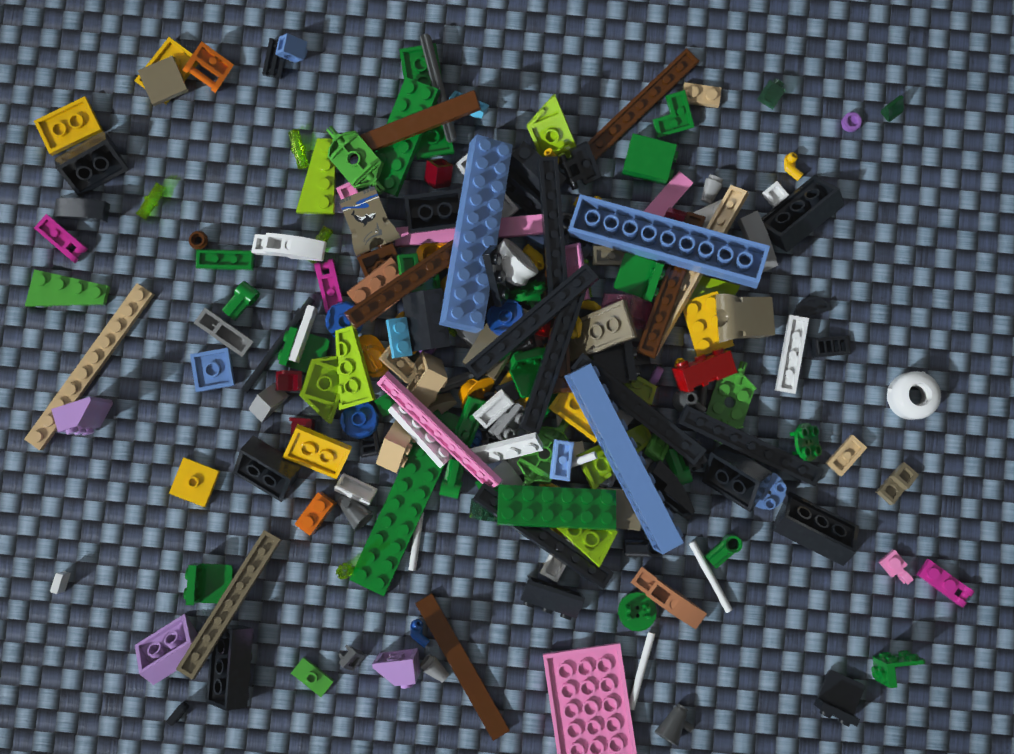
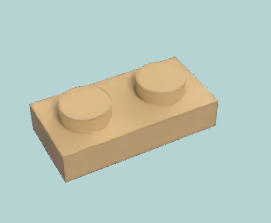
(702, 95)
(400, 366)
(846, 455)

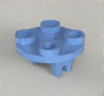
(776, 497)

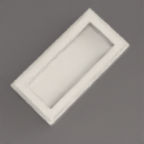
(493, 408)
(355, 489)

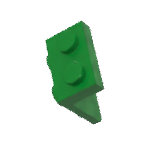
(639, 276)
(315, 348)
(523, 369)
(206, 582)
(884, 666)

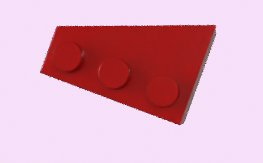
(704, 369)

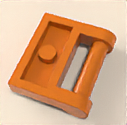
(210, 61)

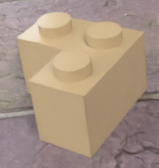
(428, 378)
(395, 448)

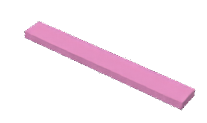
(509, 227)
(438, 430)

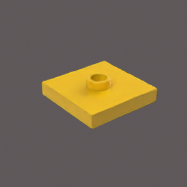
(194, 482)

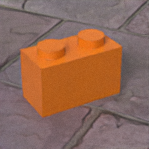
(315, 513)

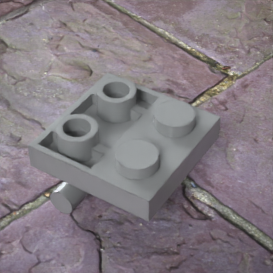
(508, 424)

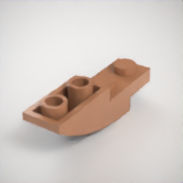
(668, 598)

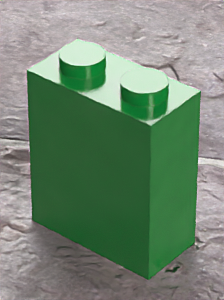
(650, 159)

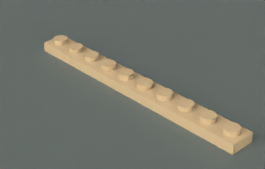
(720, 222)
(91, 363)

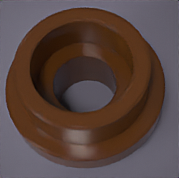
(193, 238)

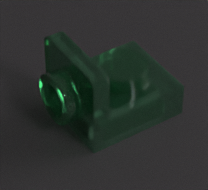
(772, 93)
(480, 513)

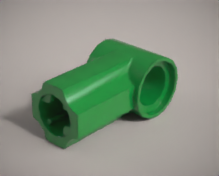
(243, 297)
(677, 466)
(452, 482)
(722, 552)

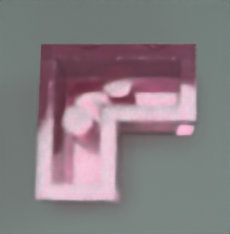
(638, 307)

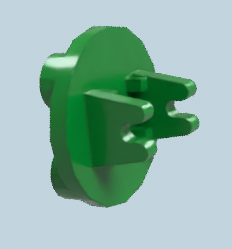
(529, 293)
(806, 441)
(627, 612)

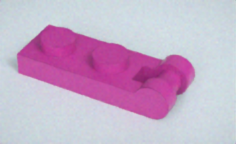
(60, 238)
(328, 283)
(944, 582)

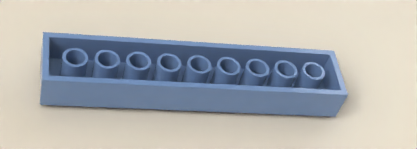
(475, 231)
(669, 241)
(624, 459)

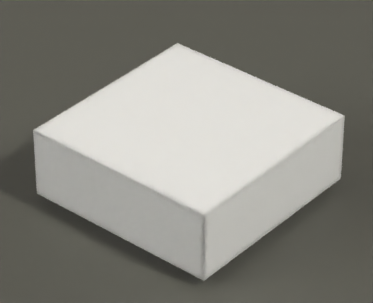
(775, 194)
(60, 582)

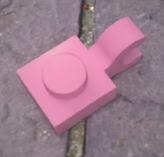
(895, 565)

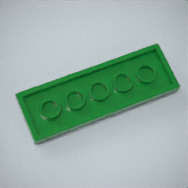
(415, 67)
(398, 157)
(556, 507)

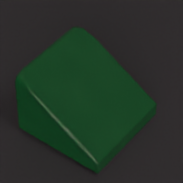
(893, 109)

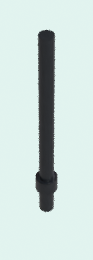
(276, 347)

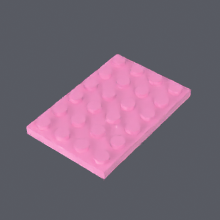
(589, 700)

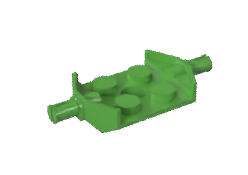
(366, 170)
(740, 390)
(535, 468)

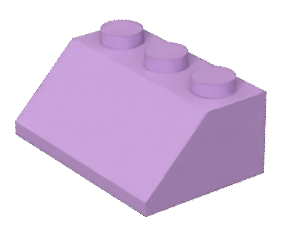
(81, 415)
(164, 649)
(399, 667)

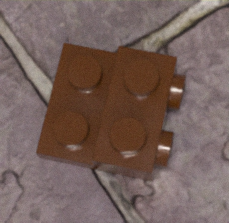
(372, 259)

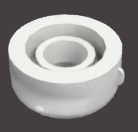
(516, 263)
(899, 398)

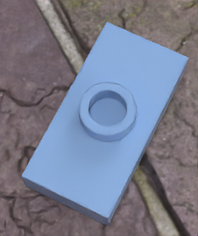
(561, 460)

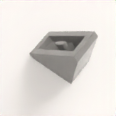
(267, 402)

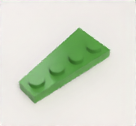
(58, 290)

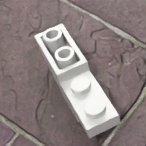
(289, 246)

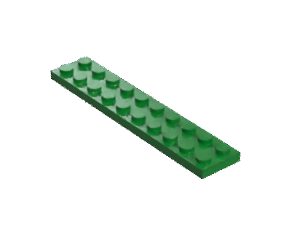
(399, 517)

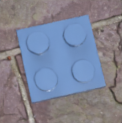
(212, 369)

